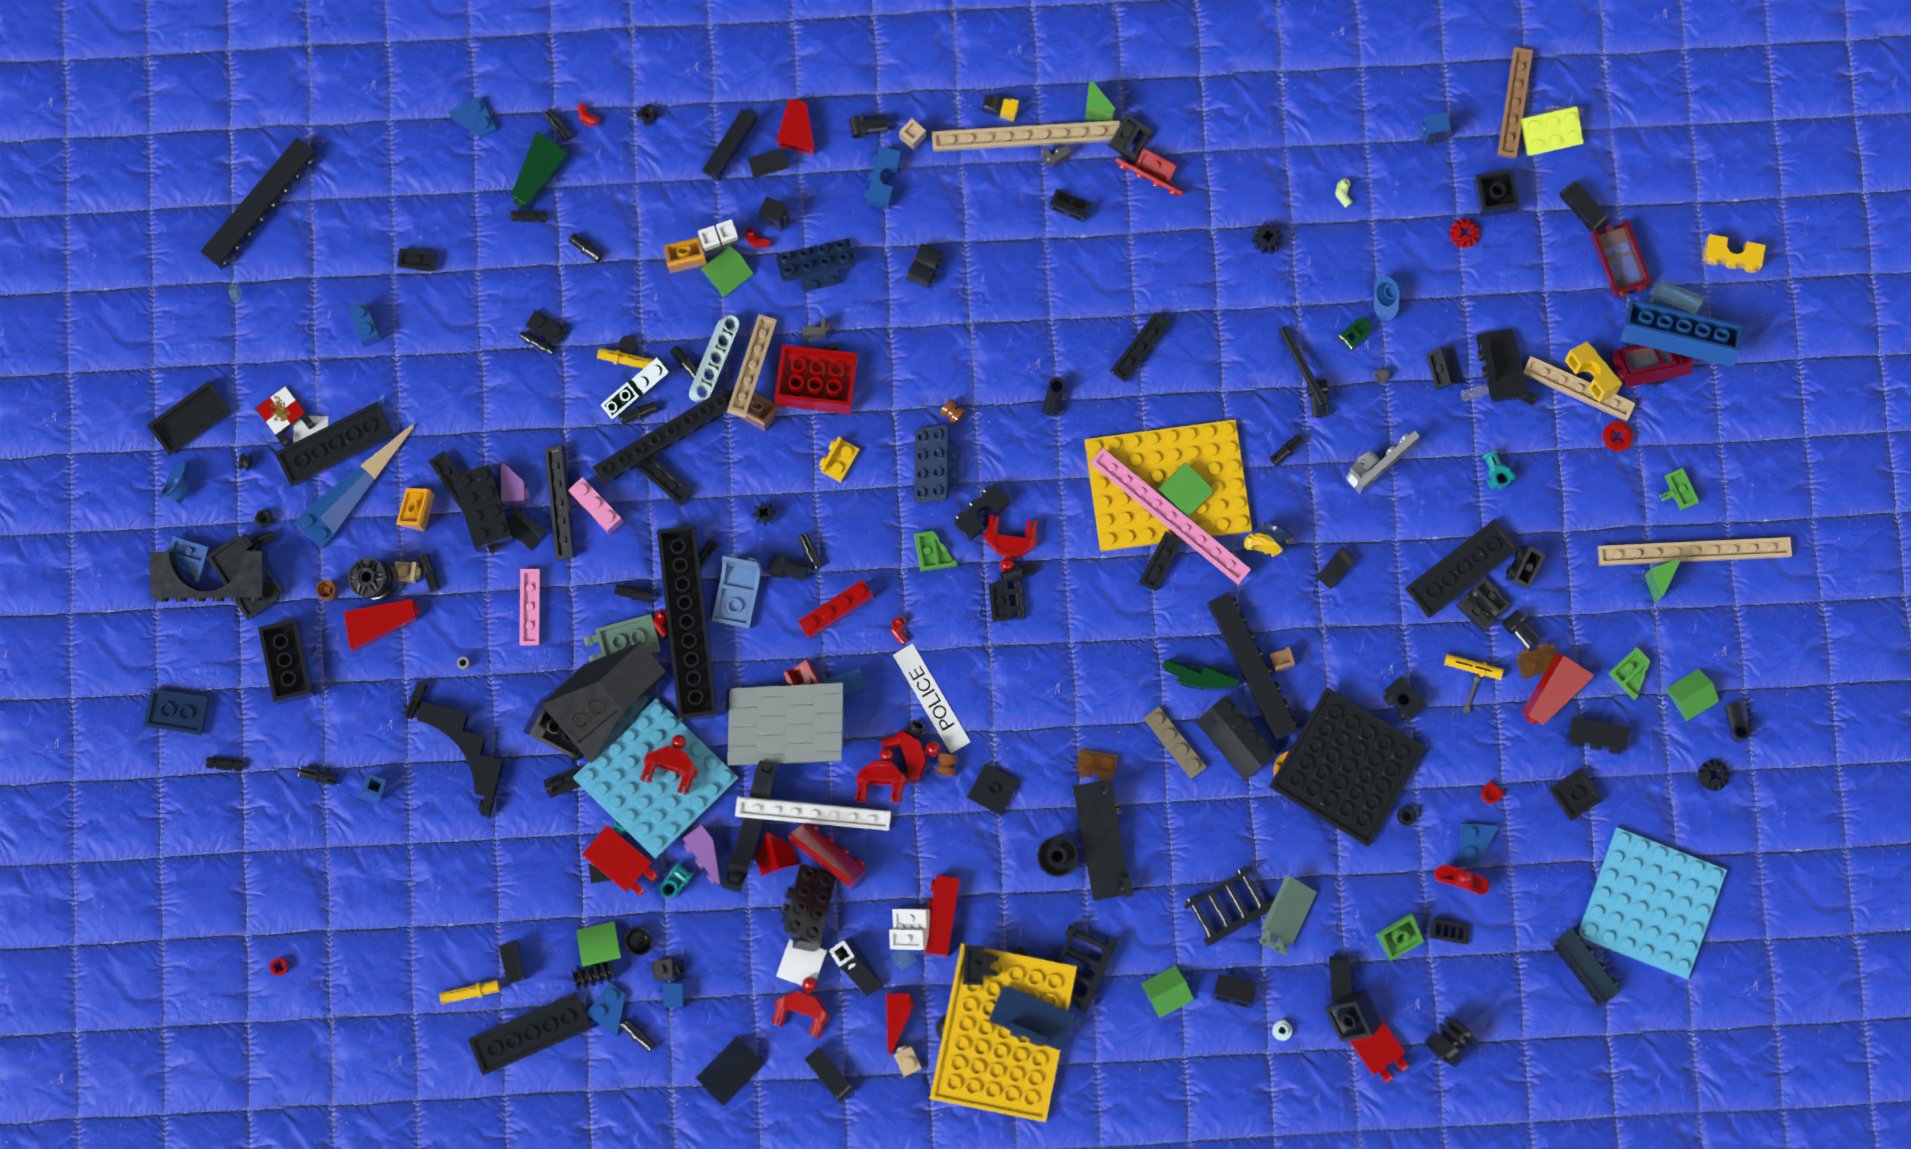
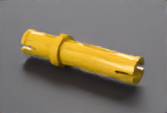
(623, 358)
(1452, 660)
(476, 990)

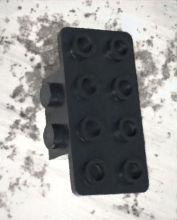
(1501, 365)
(807, 903)

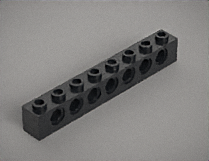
(662, 438)

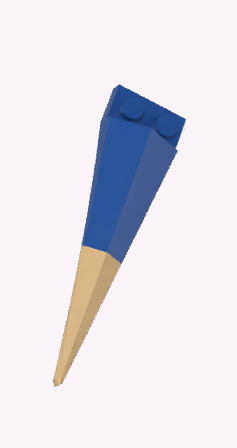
(330, 511)

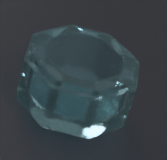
(235, 292)

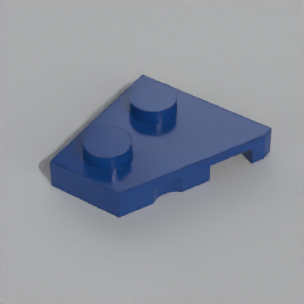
(1474, 841)

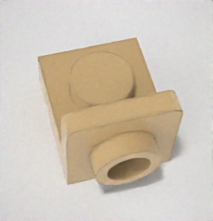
(408, 571)
(907, 1060)

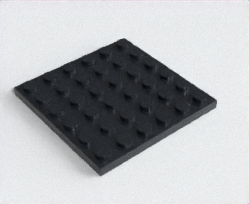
(1347, 767)

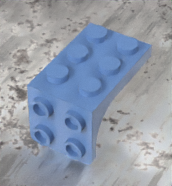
(737, 591)

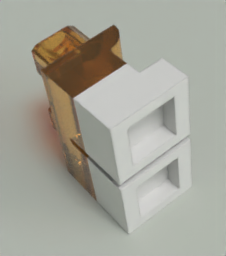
(719, 239)

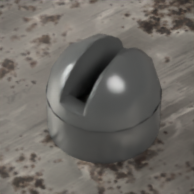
(1382, 375)

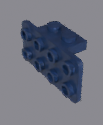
(816, 265)
(934, 464)
(1031, 1018)

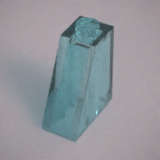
(1675, 297)

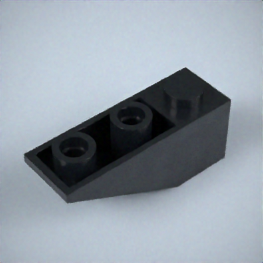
(855, 966)

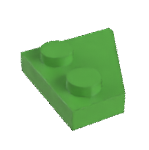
(932, 553)
(1631, 672)

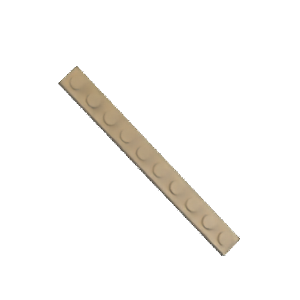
(1024, 136)
(1694, 551)

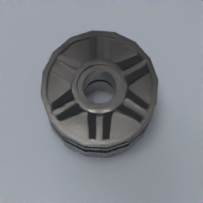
(373, 579)
(1049, 848)
(1447, 1045)

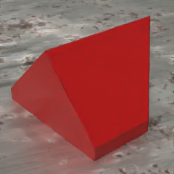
(775, 855)

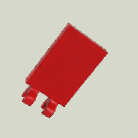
(619, 860)
(1379, 1051)

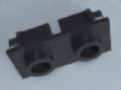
(561, 783)

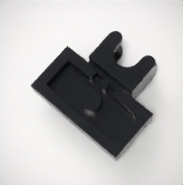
(976, 965)

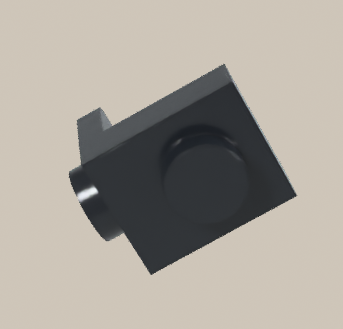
(668, 969)

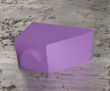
(512, 487)

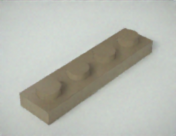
(1174, 743)

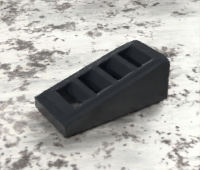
(1433, 931)

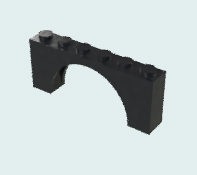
(168, 581)

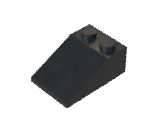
(545, 729)

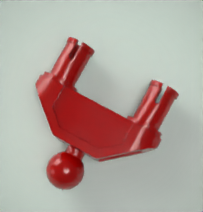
(1010, 546)
(913, 752)
(672, 760)
(881, 773)
(1461, 879)
(804, 1003)

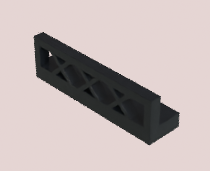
(730, 144)

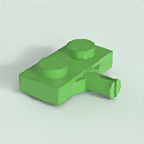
(1680, 490)

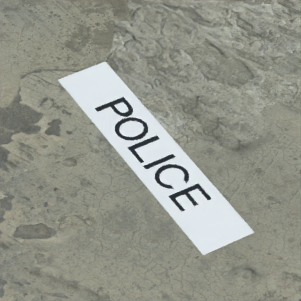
(931, 698)

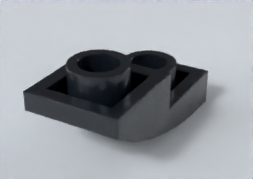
(1336, 567)

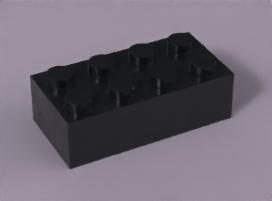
(482, 508)
(286, 661)

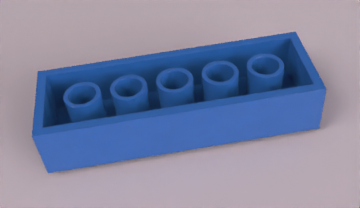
(1681, 333)

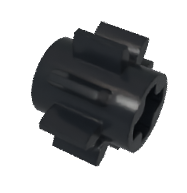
(764, 519)

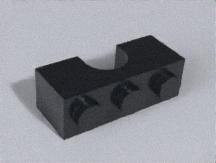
(992, 499)

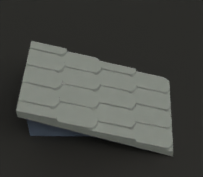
(786, 724)

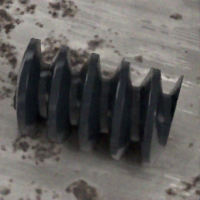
(593, 974)

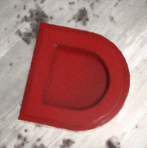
(1491, 793)

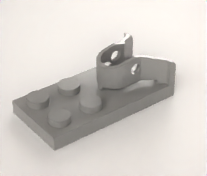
(1364, 475)

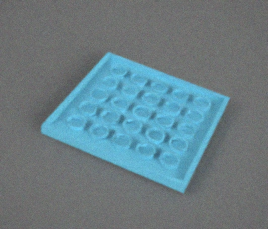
(654, 811)
(1651, 903)

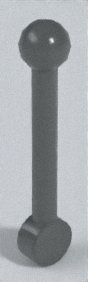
(1466, 709)

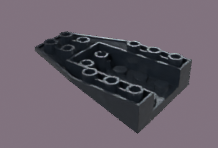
(604, 698)

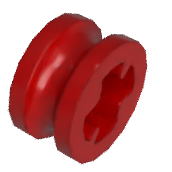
(284, 964)

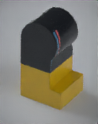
(1000, 107)

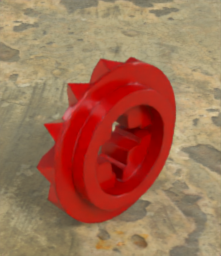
(1466, 241)
(1626, 437)

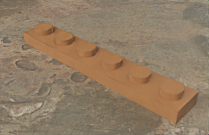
(1514, 103)

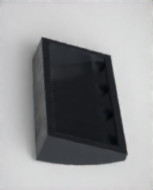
(189, 418)

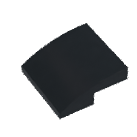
(1483, 604)

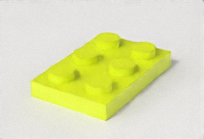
(1552, 130)

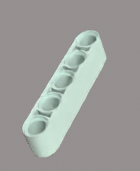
(707, 364)

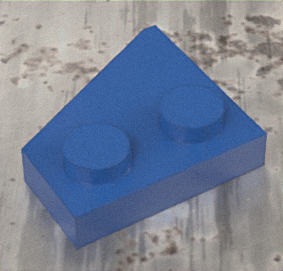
(474, 117)
(190, 556)
(608, 1008)

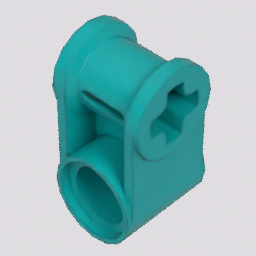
(676, 880)

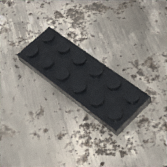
(334, 444)
(1461, 568)
(529, 1034)

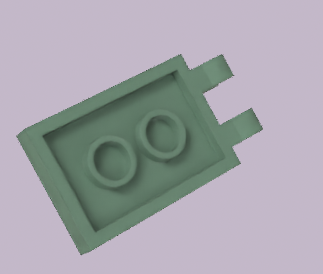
(624, 634)
(1286, 914)

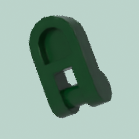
(1360, 329)

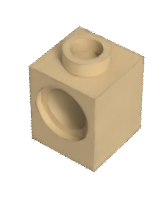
(912, 134)

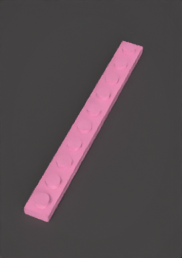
(1170, 516)

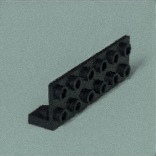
(1102, 840)

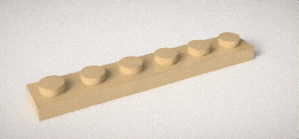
(751, 366)
(1576, 388)

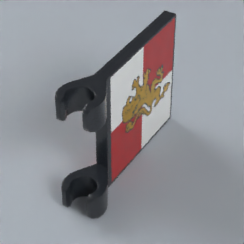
(281, 413)

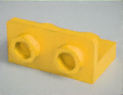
(839, 459)

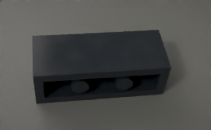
(1597, 735)

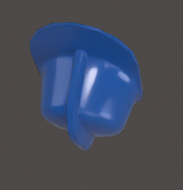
(1387, 296)
(175, 485)

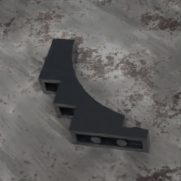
(484, 769)
(751, 830)

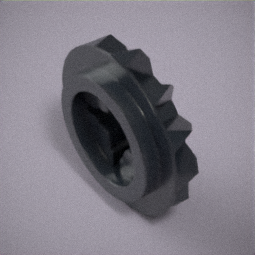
(1704, 775)

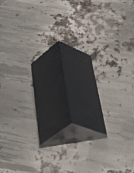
(730, 1070)

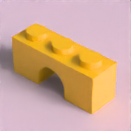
(1717, 253)
(1585, 359)

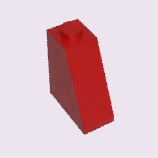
(795, 128)

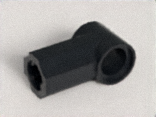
(862, 125)
(1053, 398)
(1318, 412)
(783, 567)
(1517, 625)
(1737, 720)

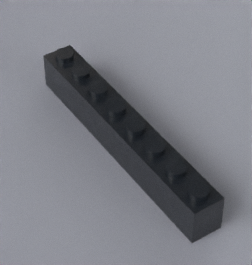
(259, 203)
(1252, 668)

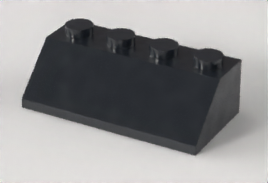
(1235, 738)
(1585, 967)

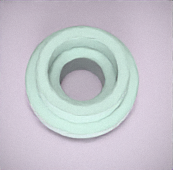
(1275, 1030)

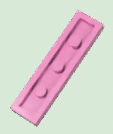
(529, 607)

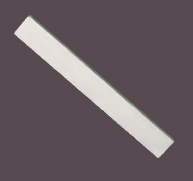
(812, 813)

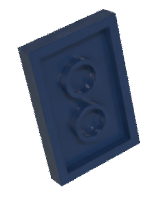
(176, 712)

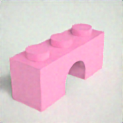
(596, 506)

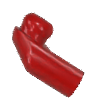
(585, 117)
(754, 240)
(660, 622)
(897, 629)

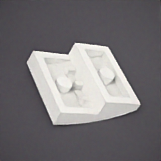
(909, 929)
(800, 963)

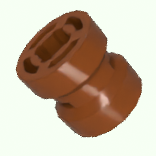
(952, 412)
(323, 590)
(947, 764)

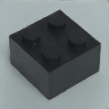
(1496, 193)

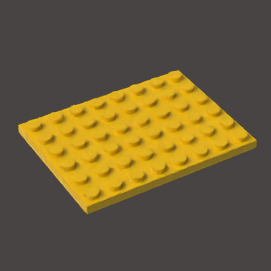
(1153, 457)
(980, 1060)

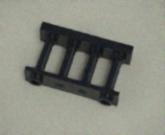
(1228, 925)
(1099, 965)

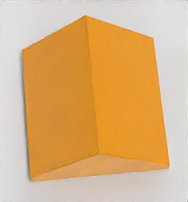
(684, 255)
(415, 508)

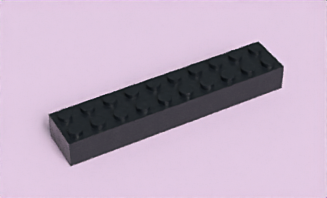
(687, 623)

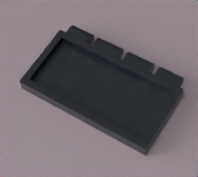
(227, 562)

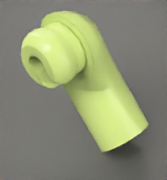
(1341, 192)

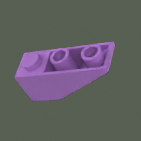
(704, 849)

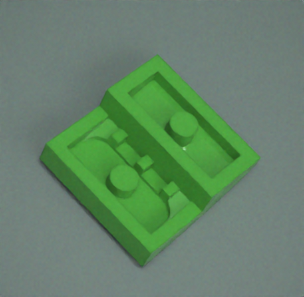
(1185, 489)
(598, 943)

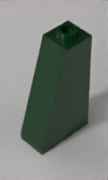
(538, 170)

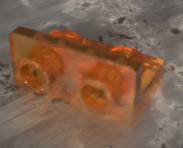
(1536, 661)
(1096, 764)

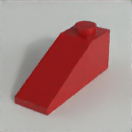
(898, 1013)

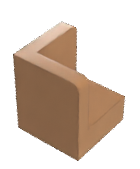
(1282, 660)

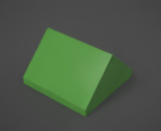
(1098, 106)
(727, 271)
(1659, 578)
(1693, 694)
(1400, 937)
(1167, 991)

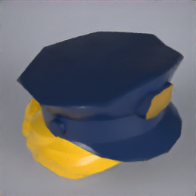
(1269, 539)

